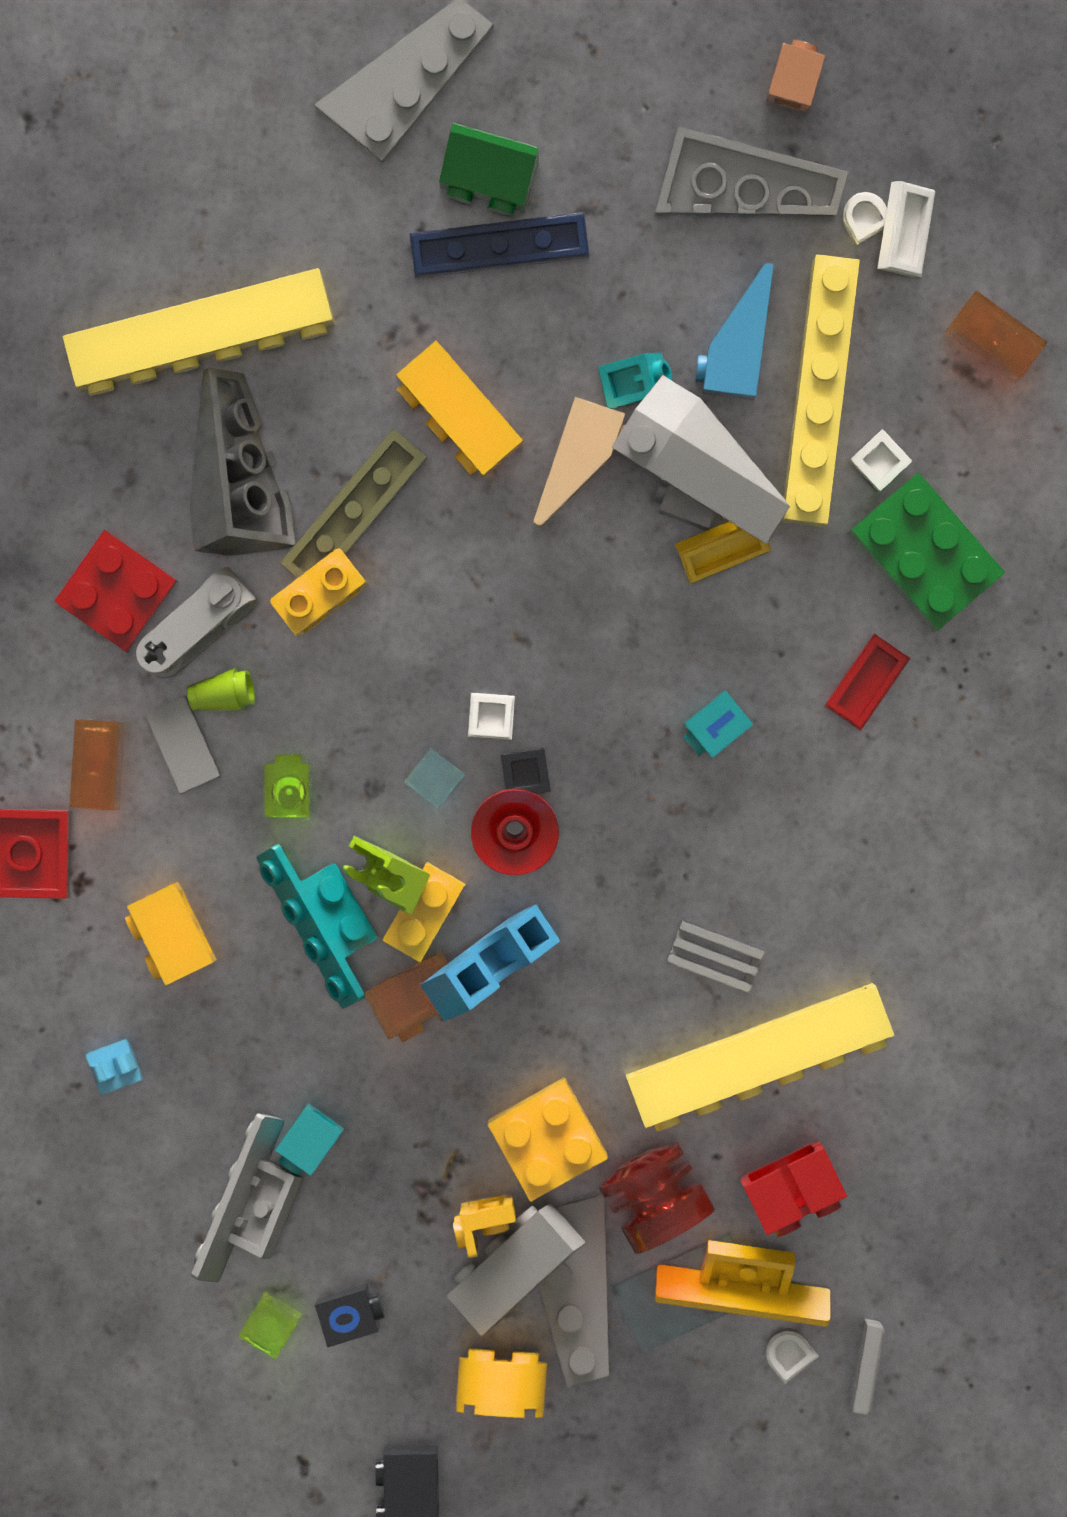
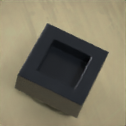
(526, 771)

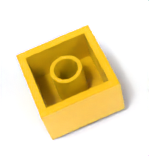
(547, 1139)

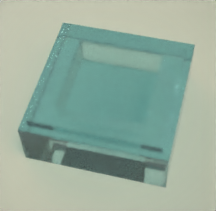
(434, 778)

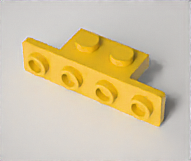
(744, 1283)

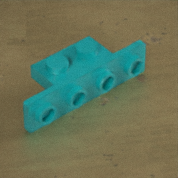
(325, 919)

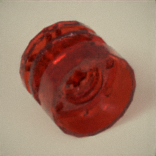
(659, 1202)

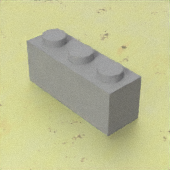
(514, 1267)

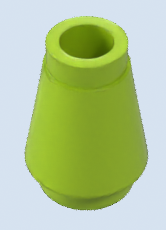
(223, 692)

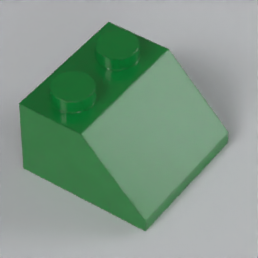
(488, 169)

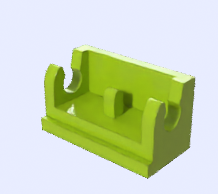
(388, 875)

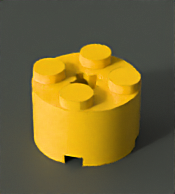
(501, 1385)

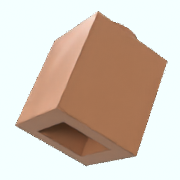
(796, 76)

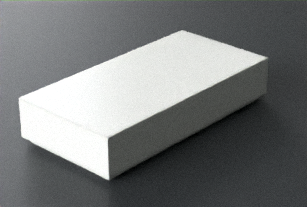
(906, 229)

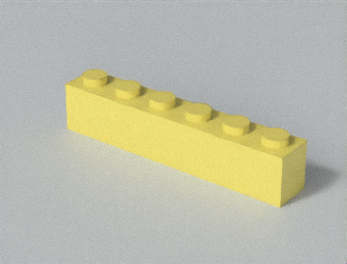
(198, 331)
(820, 390)
(759, 1056)

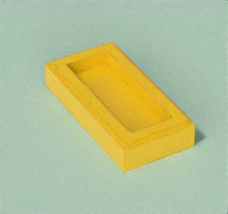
(718, 550)

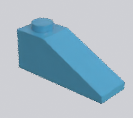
(736, 350)

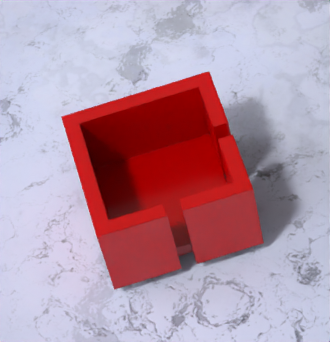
(794, 1188)

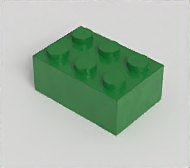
(926, 552)

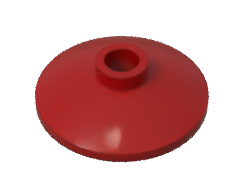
(510, 852)

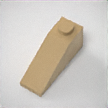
(580, 454)

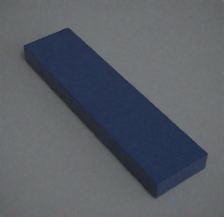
(499, 245)

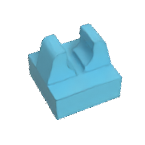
(114, 1066)

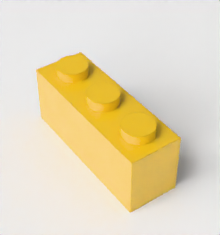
(458, 410)

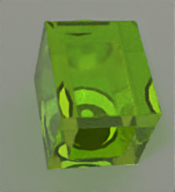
(288, 787)
(270, 1325)

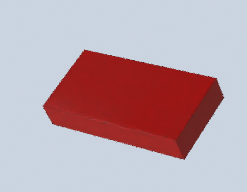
(867, 682)

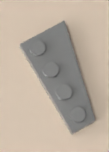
(400, 84)
(738, 178)
(578, 1296)

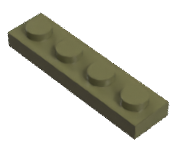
(357, 503)

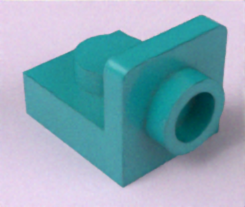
(632, 378)

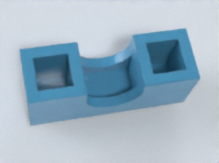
(488, 961)

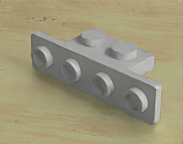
(252, 1204)

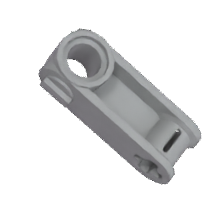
(196, 623)

